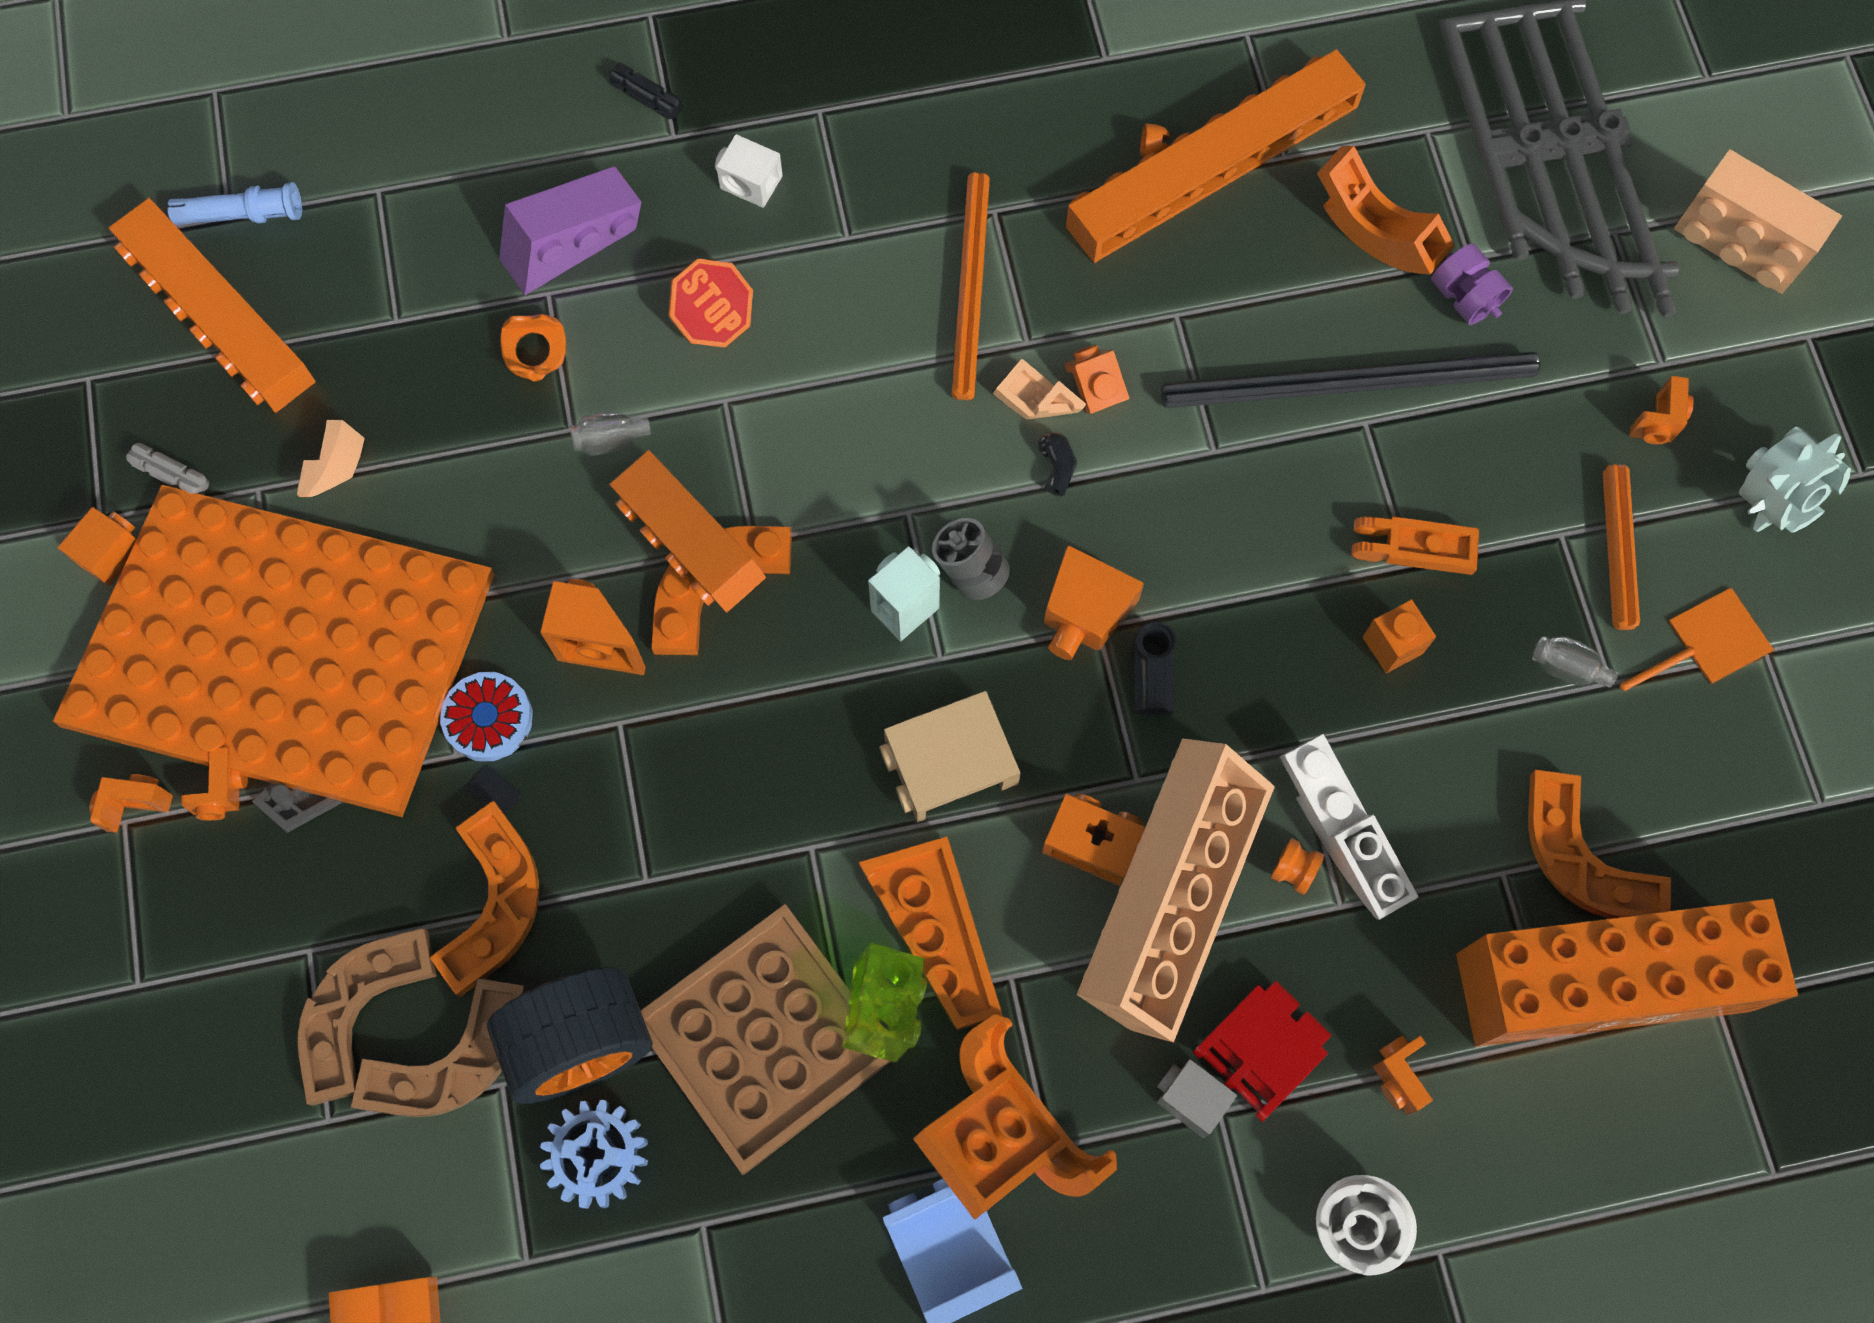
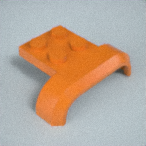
(1004, 1132)

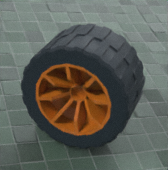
(568, 1034)

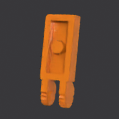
(1418, 544)

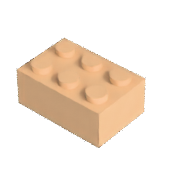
(1757, 222)

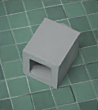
(1195, 1097)

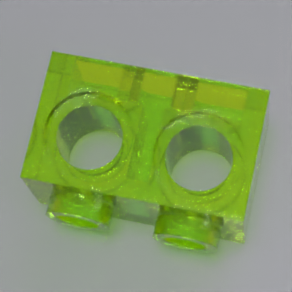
(877, 1000)

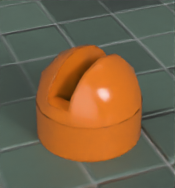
(1152, 139)

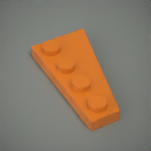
(934, 920)

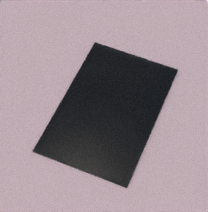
(491, 787)

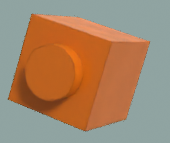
(100, 544)
(1399, 636)

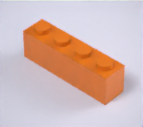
(688, 531)

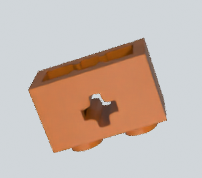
(1072, 837)

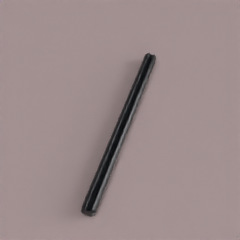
(1350, 379)

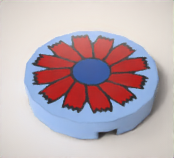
(486, 716)

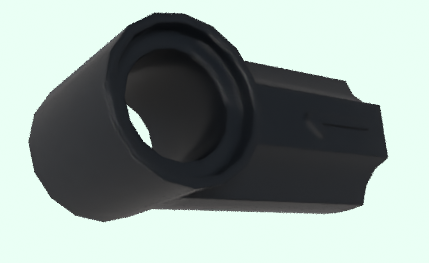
(1153, 673)

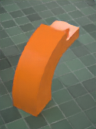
(1376, 224)

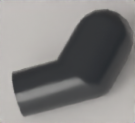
(1063, 459)

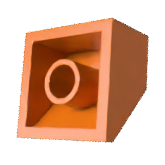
(586, 629)

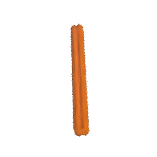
(970, 287)

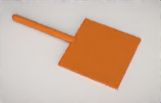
(1717, 636)

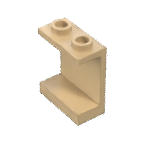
(949, 754)

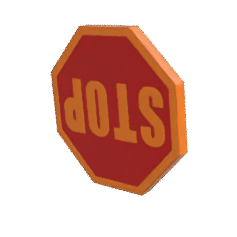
(710, 303)

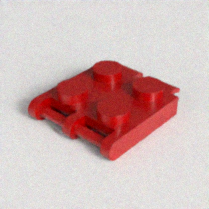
(1265, 1047)

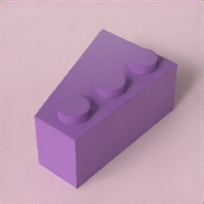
(565, 226)

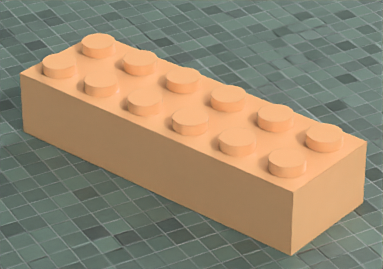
(1176, 889)

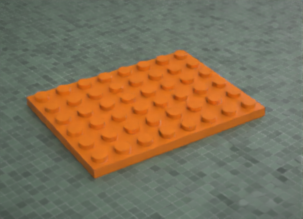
(283, 643)

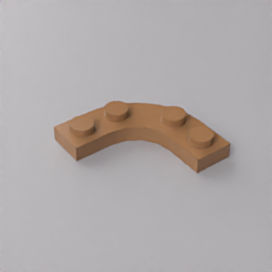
(331, 1012)
(447, 1082)

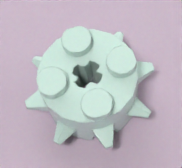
(1793, 480)

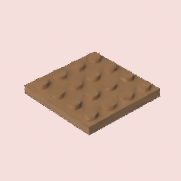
(760, 1039)

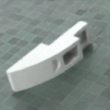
(1346, 829)

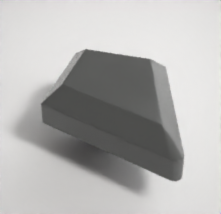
(292, 807)

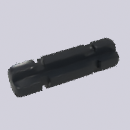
(645, 91)

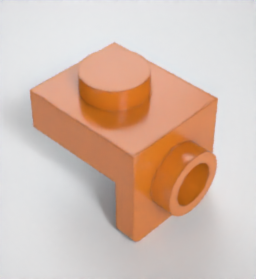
(1097, 378)
(1671, 413)
(222, 792)
(115, 794)
(1400, 1083)

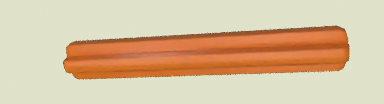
(1621, 547)

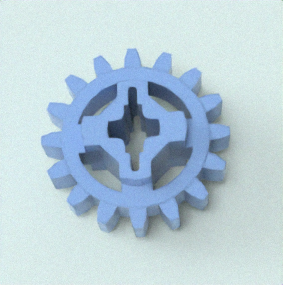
(591, 1177)

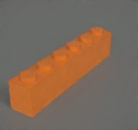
(212, 305)

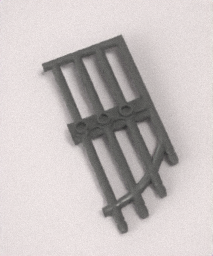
(1552, 140)

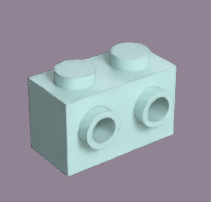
(904, 591)

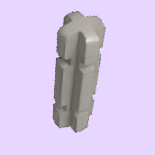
(166, 469)

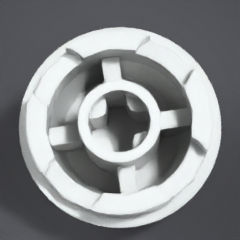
(1366, 1225)

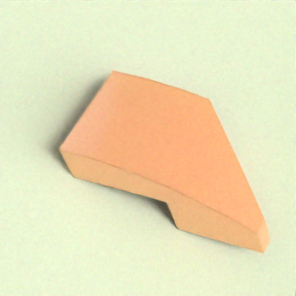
(1034, 395)
(337, 460)

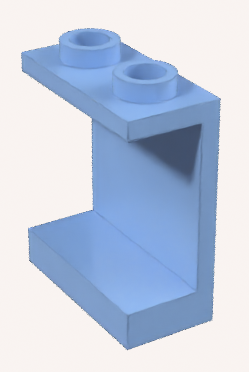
(948, 1255)

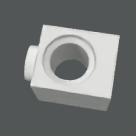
(748, 170)

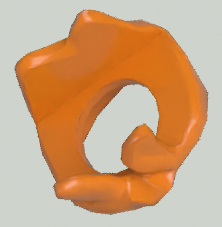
(545, 325)

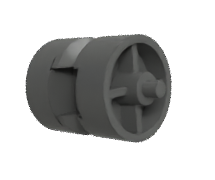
(970, 558)

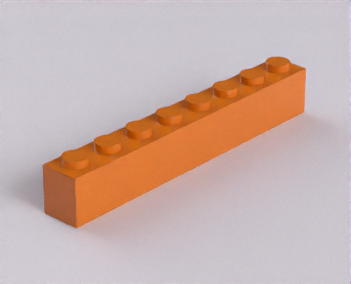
(1213, 155)

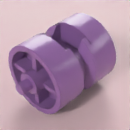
(1471, 284)

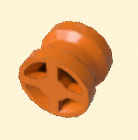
(1297, 866)

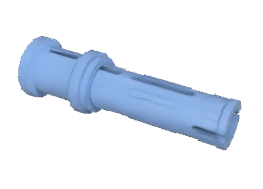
(253, 204)

